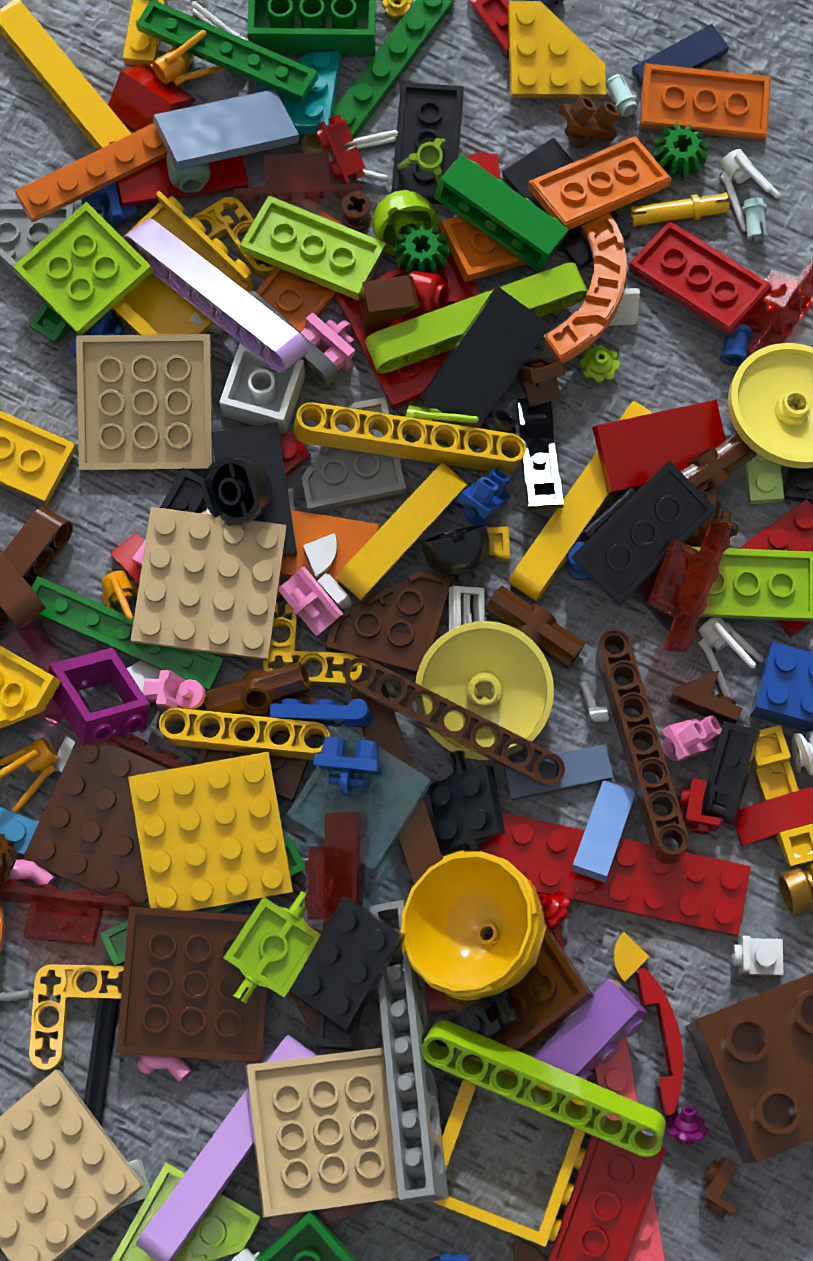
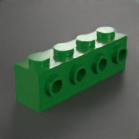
(500, 212)

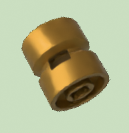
(797, 889)

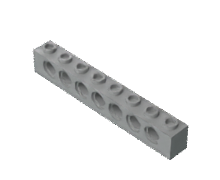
(409, 1077)

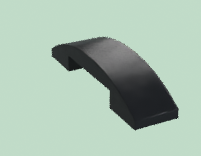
(540, 460)

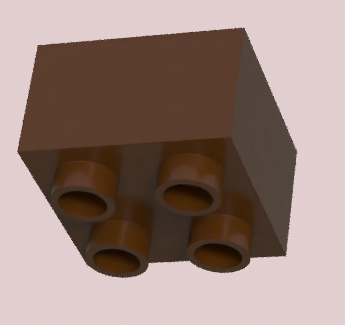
(762, 1067)

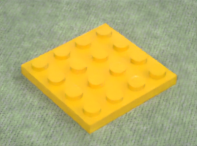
(210, 833)

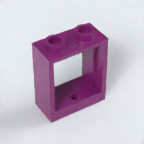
(91, 671)

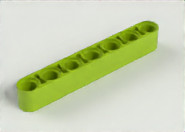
(443, 328)
(554, 1103)

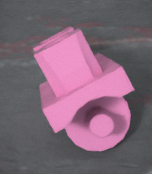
(331, 339)
(310, 601)
(174, 691)
(690, 737)

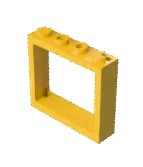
(561, 1191)

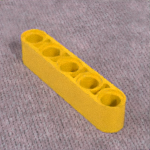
(401, 531)
(231, 724)

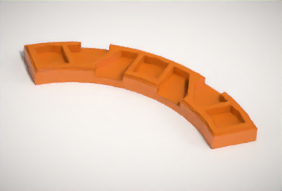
(603, 294)

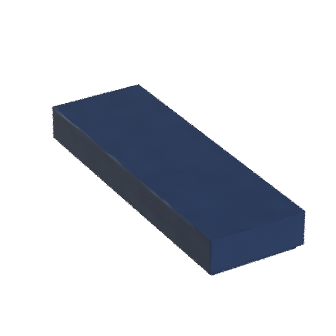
(689, 52)

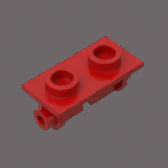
(333, 139)

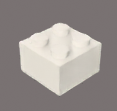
(259, 393)

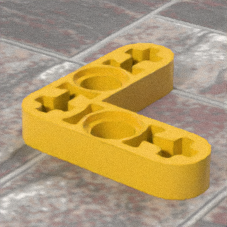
(224, 225)
(287, 652)
(66, 990)

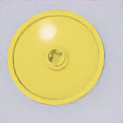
(774, 404)
(491, 674)

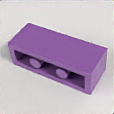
(594, 1031)

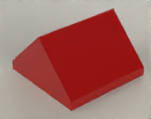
(142, 95)

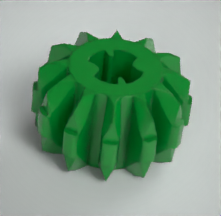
(676, 140)
(429, 242)

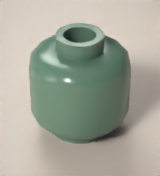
(190, 178)

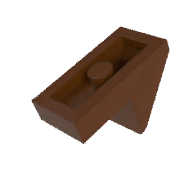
(540, 381)
(696, 698)

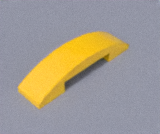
(777, 779)

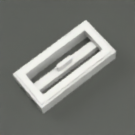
(460, 605)

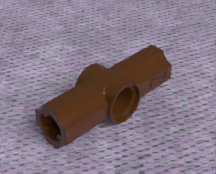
(717, 463)
(536, 624)
(274, 687)

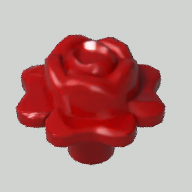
(554, 908)

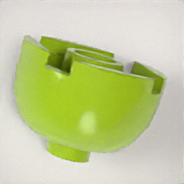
(398, 212)

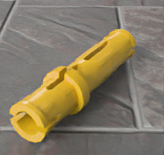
(680, 209)

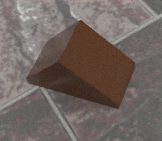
(386, 301)

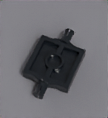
(466, 807)

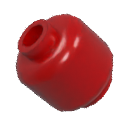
(430, 291)

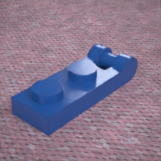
(325, 712)

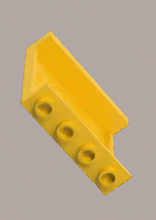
(153, 305)

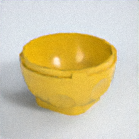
(449, 922)

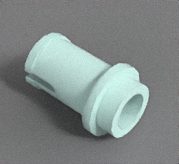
(622, 96)
(755, 219)

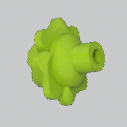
(600, 364)

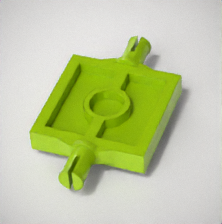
(272, 947)

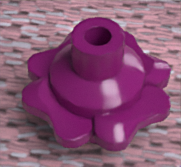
(686, 1126)

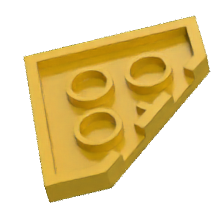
(549, 57)
(23, 688)

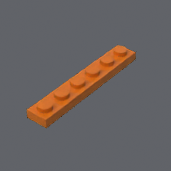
(91, 173)

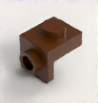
(718, 1177)

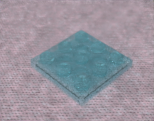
(383, 803)

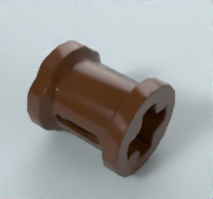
(359, 210)

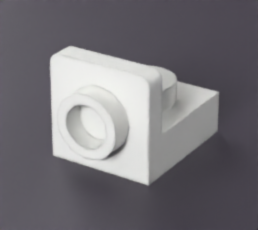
(758, 956)

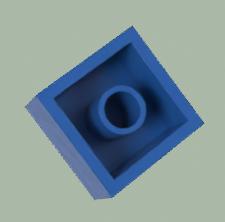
(785, 688)

